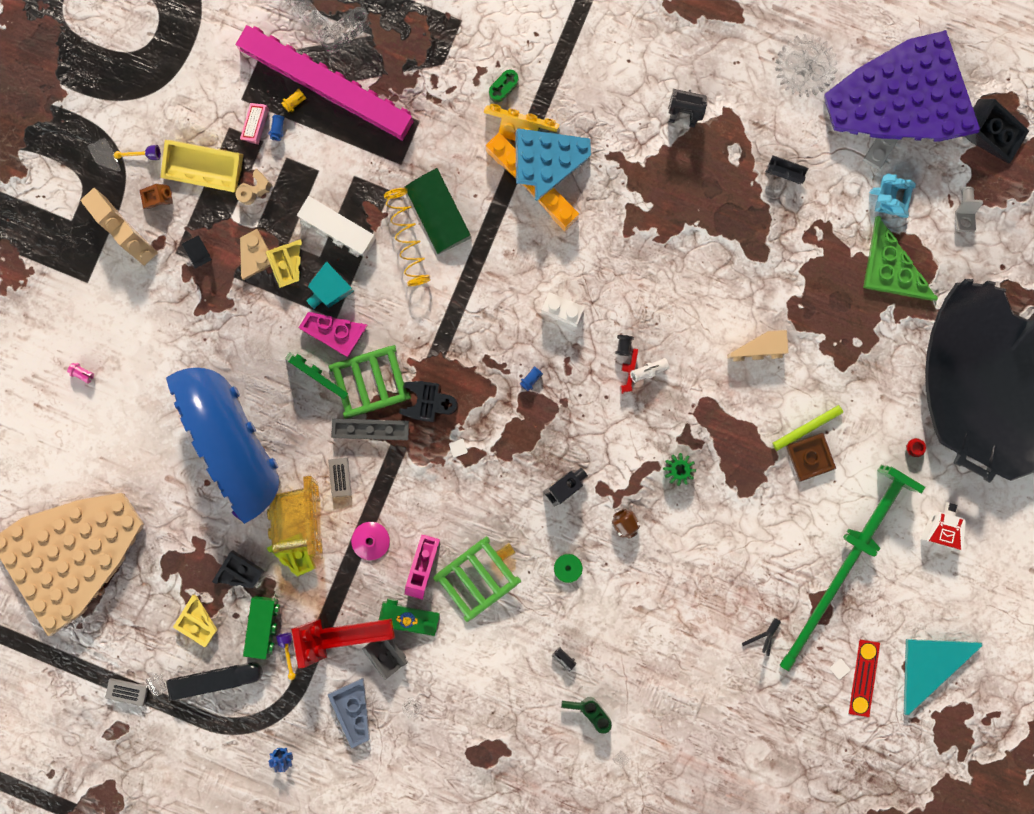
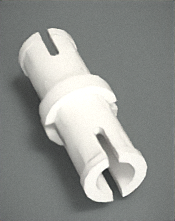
(649, 370)

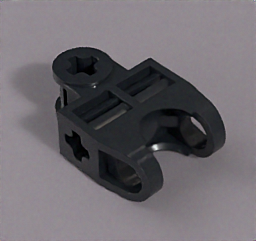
(433, 403)

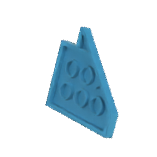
(547, 158)

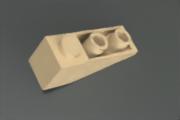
(768, 344)

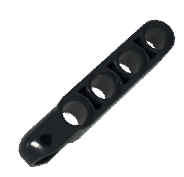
(213, 680)

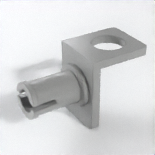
(967, 210)

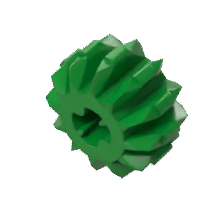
(673, 471)

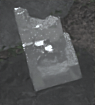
(104, 154)

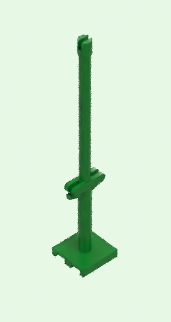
(861, 542)

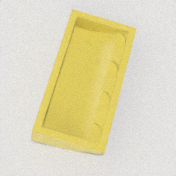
(201, 165)

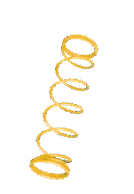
(421, 278)

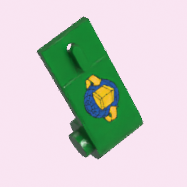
(409, 618)

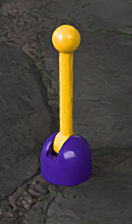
(152, 153)
(284, 641)

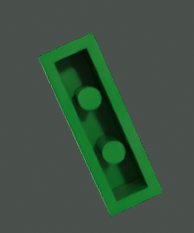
(261, 627)

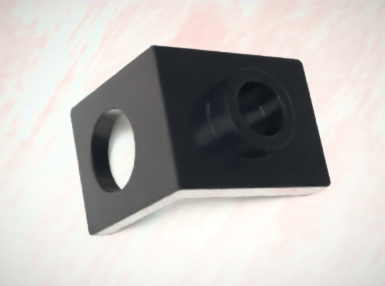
(196, 251)

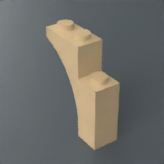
(118, 227)

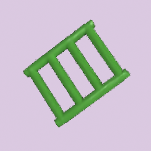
(354, 363)
(483, 603)

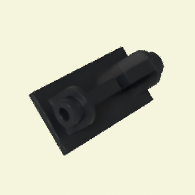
(787, 170)

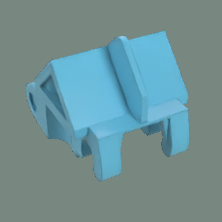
(887, 194)

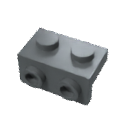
(385, 657)

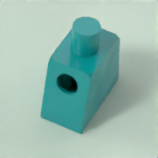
(328, 287)

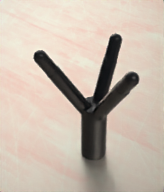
(769, 633)

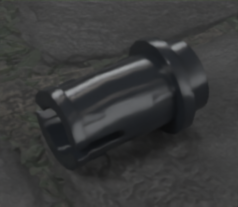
(564, 659)

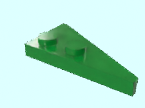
(315, 373)

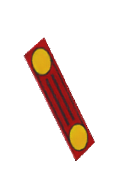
(864, 678)

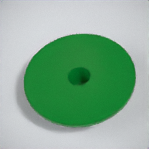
(568, 568)

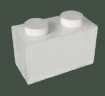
(562, 309)

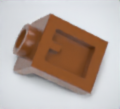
(156, 195)

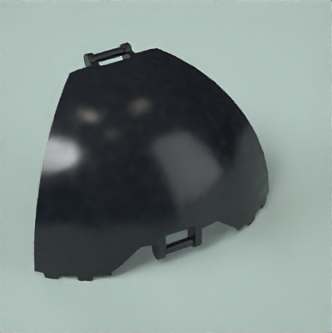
(983, 381)

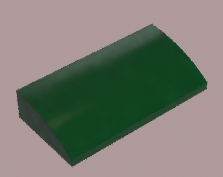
(437, 211)

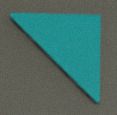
(929, 665)

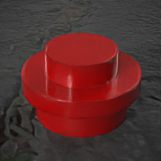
(916, 447)

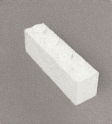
(336, 226)

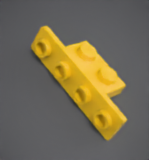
(513, 119)

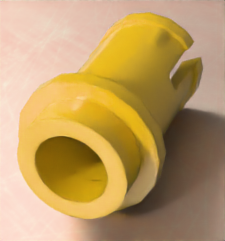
(292, 101)

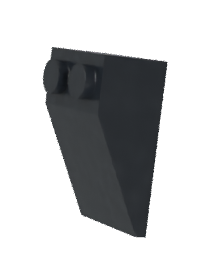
(999, 130)

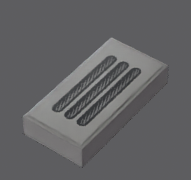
(340, 477)
(126, 692)

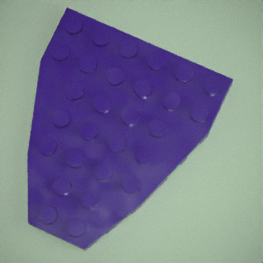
(906, 94)

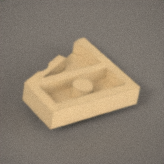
(253, 254)

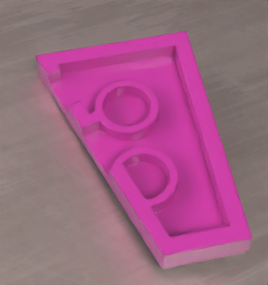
(334, 332)

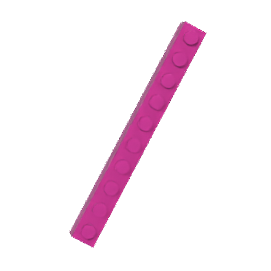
(325, 82)

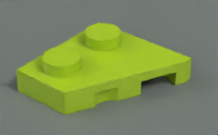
(298, 562)

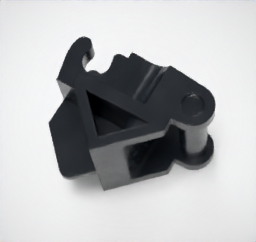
(687, 103)

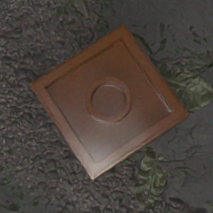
(811, 457)

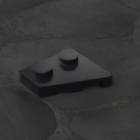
(238, 571)

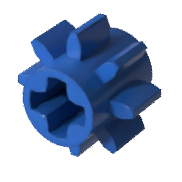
(280, 759)

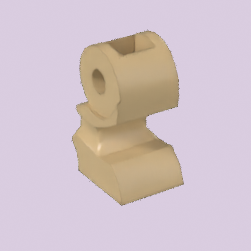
(247, 193)

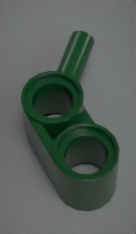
(594, 716)

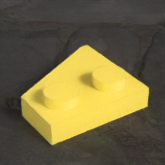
(285, 262)
(196, 623)

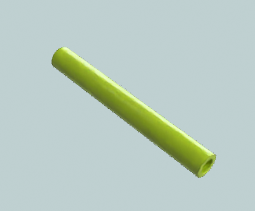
(807, 428)

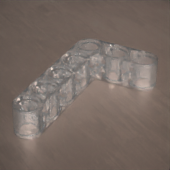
(333, 32)

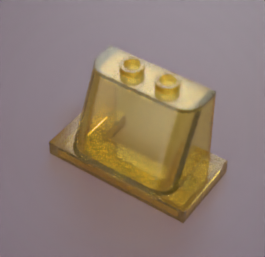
(295, 520)

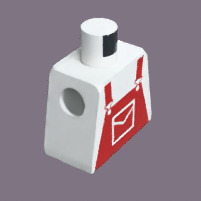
(945, 528)

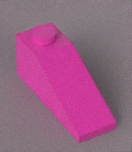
(421, 567)

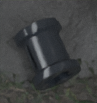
(624, 345)

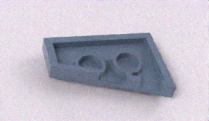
(351, 711)

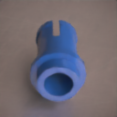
(277, 128)
(531, 378)

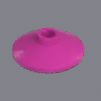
(380, 540)

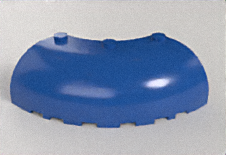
(225, 440)

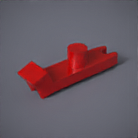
(628, 368)

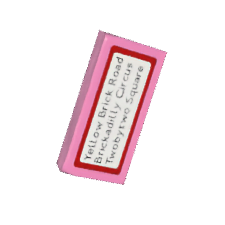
(254, 123)

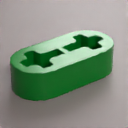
(506, 89)

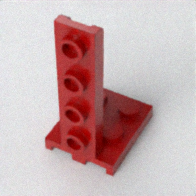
(312, 640)

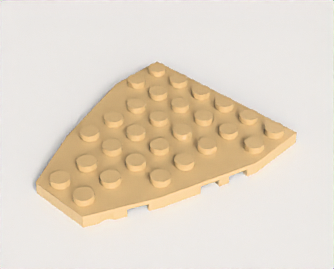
(68, 555)

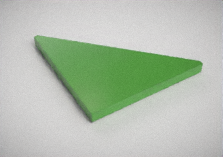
(891, 268)

